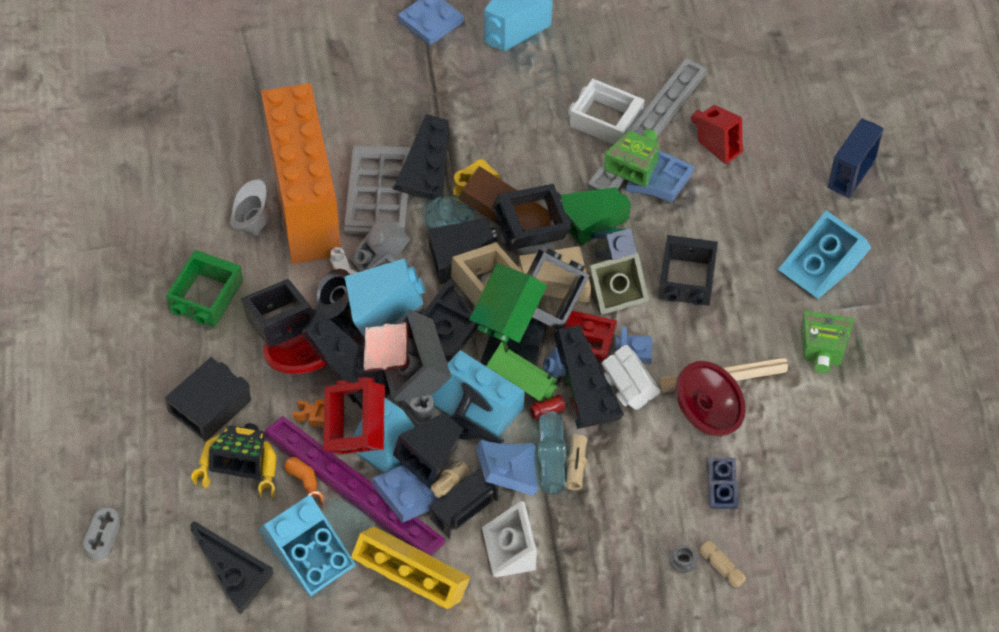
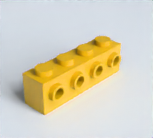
(410, 567)

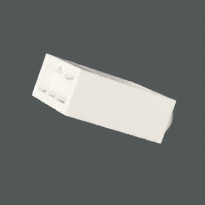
(610, 96)

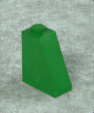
(595, 211)

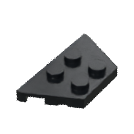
(451, 320)

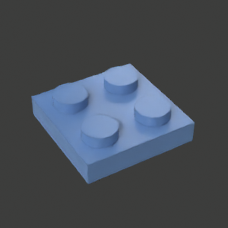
(430, 19)
(404, 493)

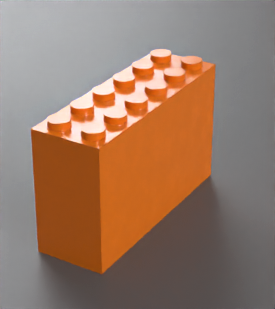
(301, 172)

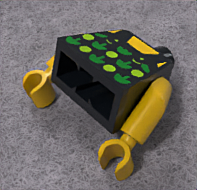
(238, 453)

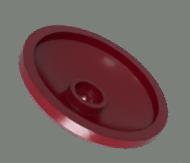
(710, 398)

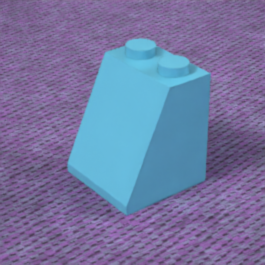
(515, 21)
(383, 294)

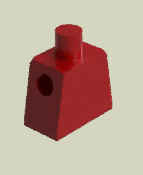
(719, 132)

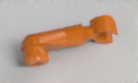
(304, 473)

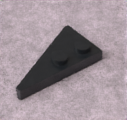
(236, 569)

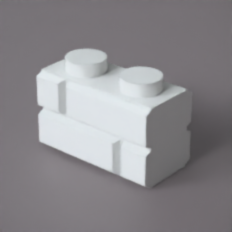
(630, 378)

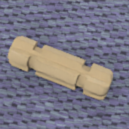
(722, 564)

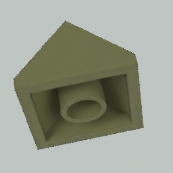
(617, 283)

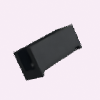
(463, 502)

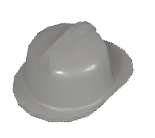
(250, 208)

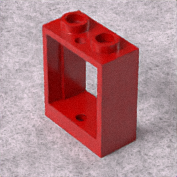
(372, 417)

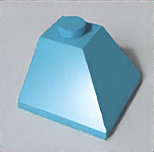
(395, 424)

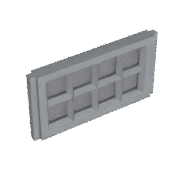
(370, 188)

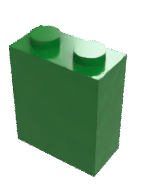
(507, 303)

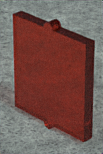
(386, 347)

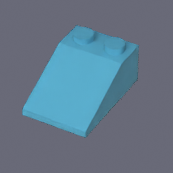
(825, 255)

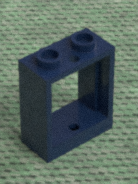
(855, 157)

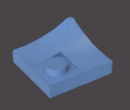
(667, 179)
(509, 465)

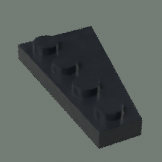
(426, 160)
(341, 354)
(588, 385)

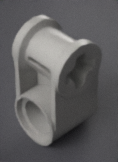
(418, 409)

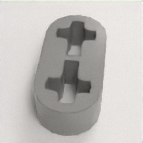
(96, 532)

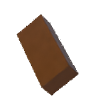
(482, 192)

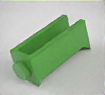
(522, 373)

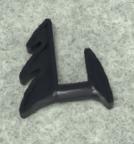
(475, 430)

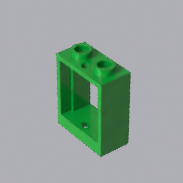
(210, 267)

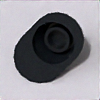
(332, 294)

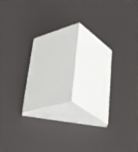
(510, 542)

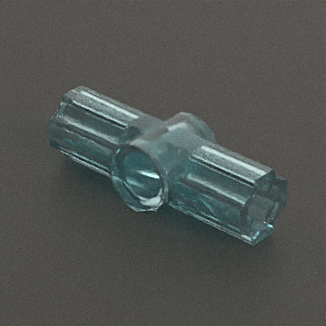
(551, 453)

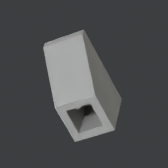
(381, 239)

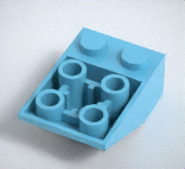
(306, 556)

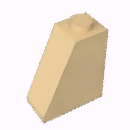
(556, 278)

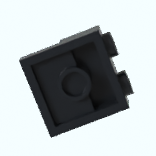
(529, 345)

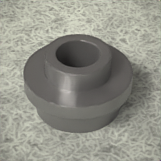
(683, 552)

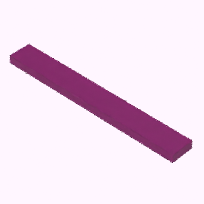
(351, 485)

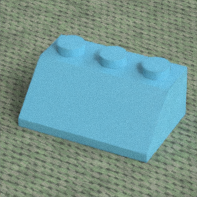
(501, 394)

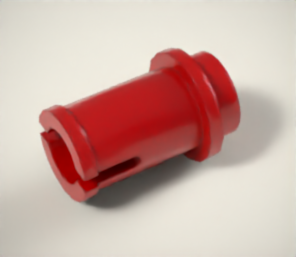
(553, 404)

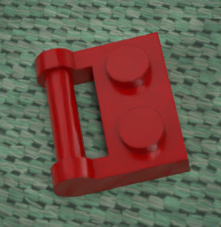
(596, 330)

